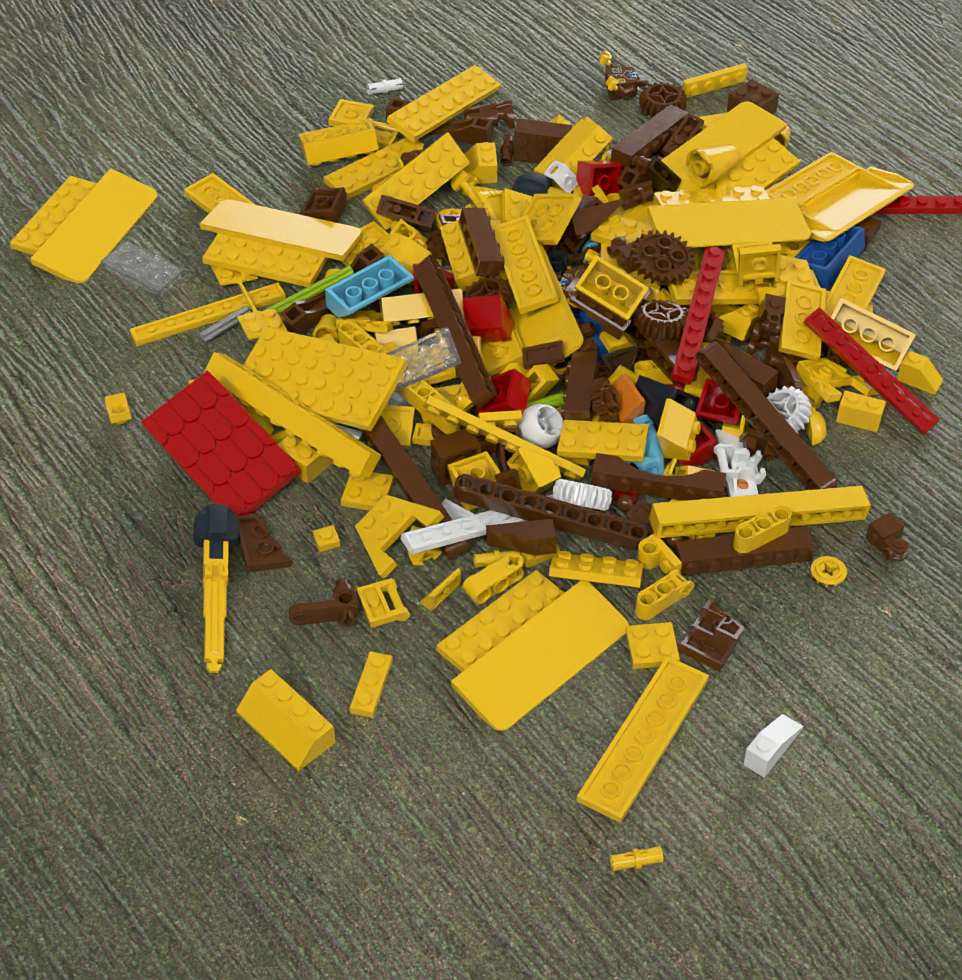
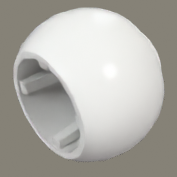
(541, 425)

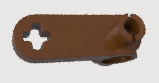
(786, 368)
(341, 609)

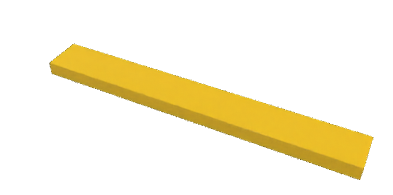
(204, 314)

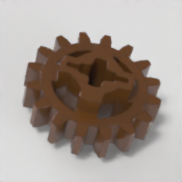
(604, 400)

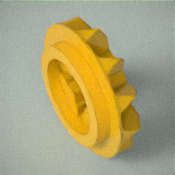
(832, 565)

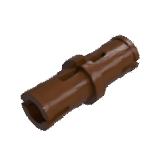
(507, 149)

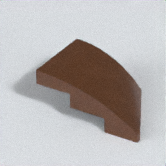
(712, 636)

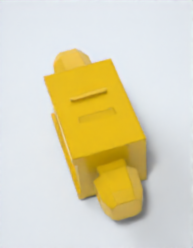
(405, 229)

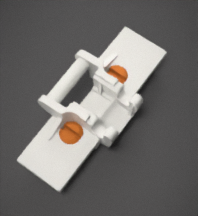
(744, 473)

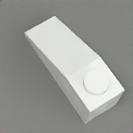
(771, 744)

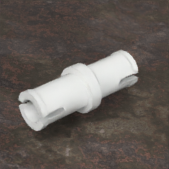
(384, 86)

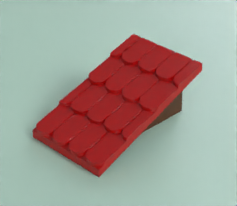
(221, 446)

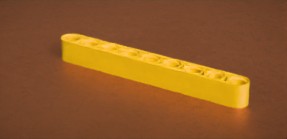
(415, 394)

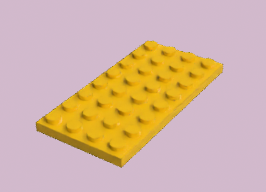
(327, 376)

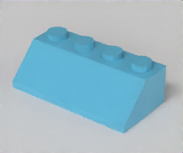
(366, 286)

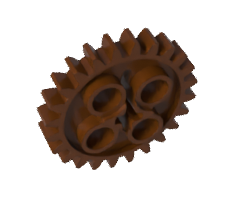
(662, 258)

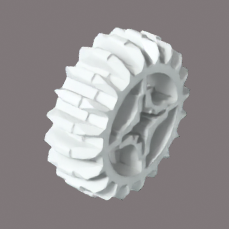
(792, 406)
(582, 494)

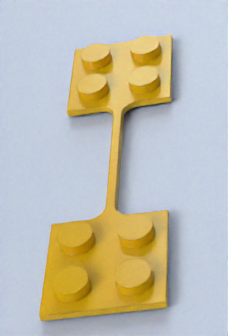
(255, 322)

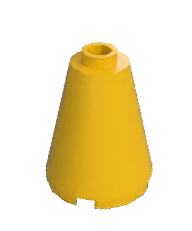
(710, 163)

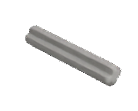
(223, 325)

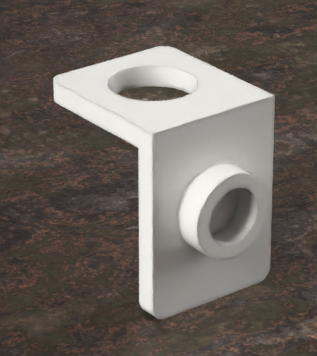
(563, 176)

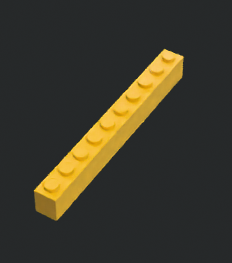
(294, 416)
(726, 513)

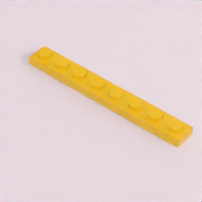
(496, 435)

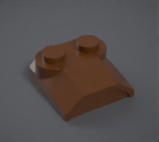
(325, 204)

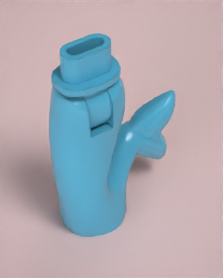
(653, 457)

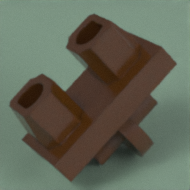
(636, 194)
(587, 329)
(753, 440)

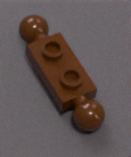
(640, 513)

